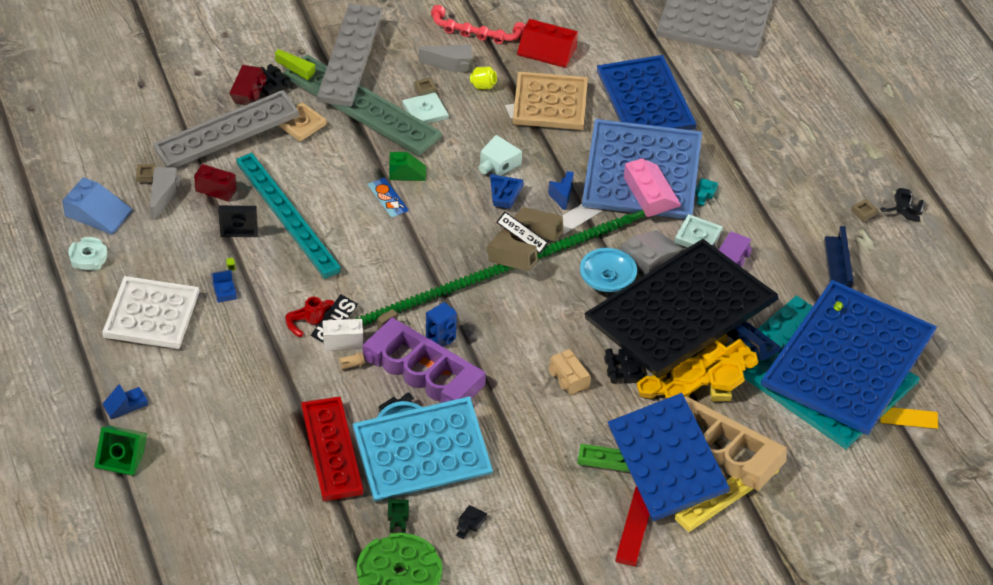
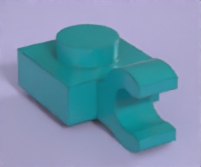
(704, 190)

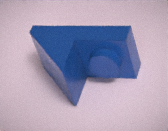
(561, 191)
(223, 285)
(123, 402)

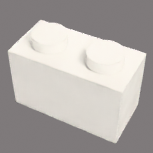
(343, 334)

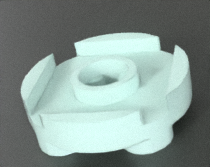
(86, 262)

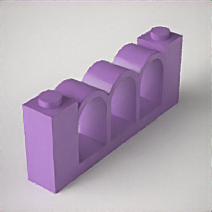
(393, 334)

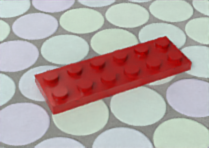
(331, 449)

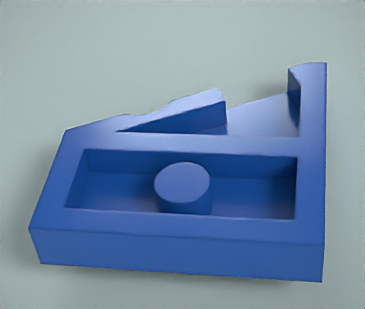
(505, 190)

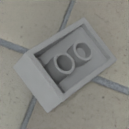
(650, 250)

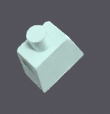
(499, 157)

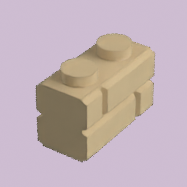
(569, 372)

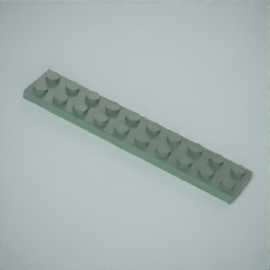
(376, 113)

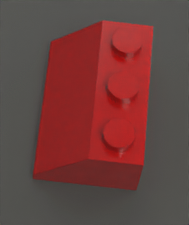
(547, 43)

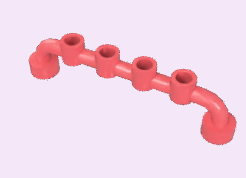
(465, 29)

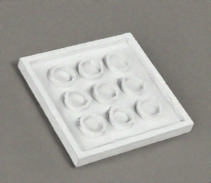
(151, 312)

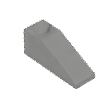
(450, 57)
(163, 189)

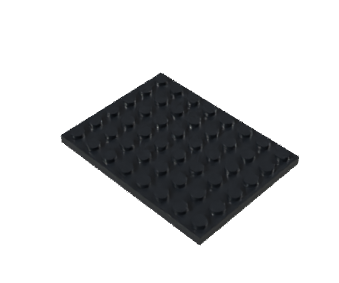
(681, 307)

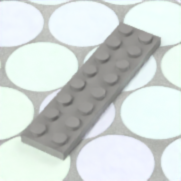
(350, 55)
(226, 130)

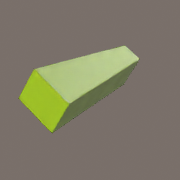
(297, 65)

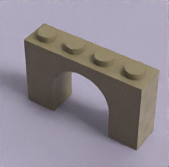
(509, 252)

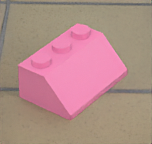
(650, 187)

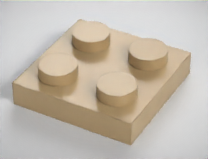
(305, 124)

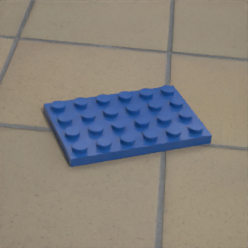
(646, 93)
(668, 457)

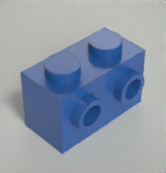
(441, 324)

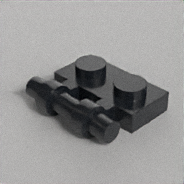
(275, 80)
(629, 368)

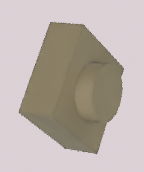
(425, 86)
(145, 172)
(864, 210)
(384, 318)

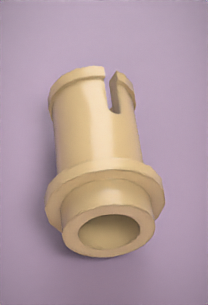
(352, 360)

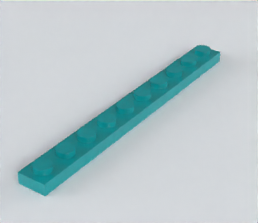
(288, 216)

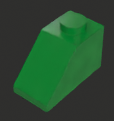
(406, 167)

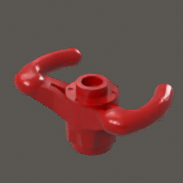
(312, 313)

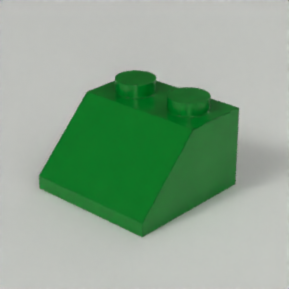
(120, 449)

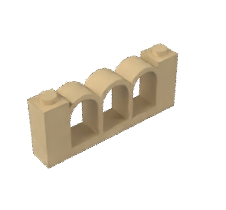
(760, 468)

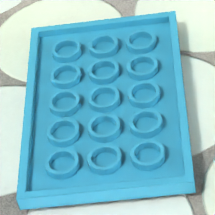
(422, 449)

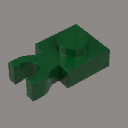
(398, 513)

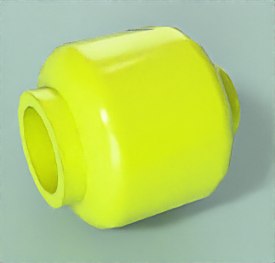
(483, 78)

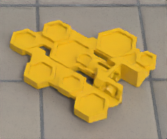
(692, 372)

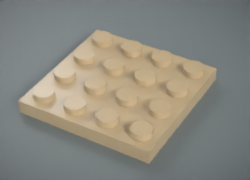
(550, 100)

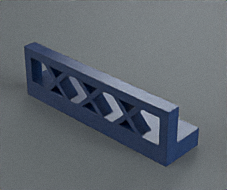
(838, 258)
(754, 340)

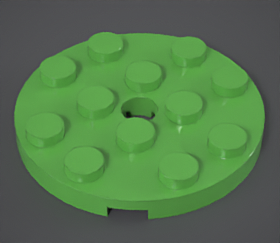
(402, 550)

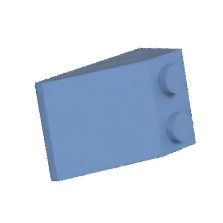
(95, 206)

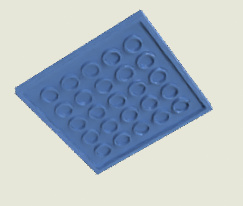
(622, 142)

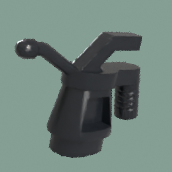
(904, 201)

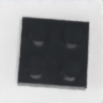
(238, 221)

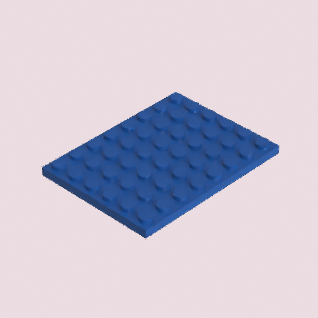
(849, 358)

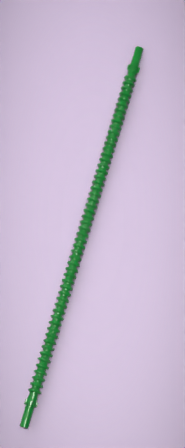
(491, 271)

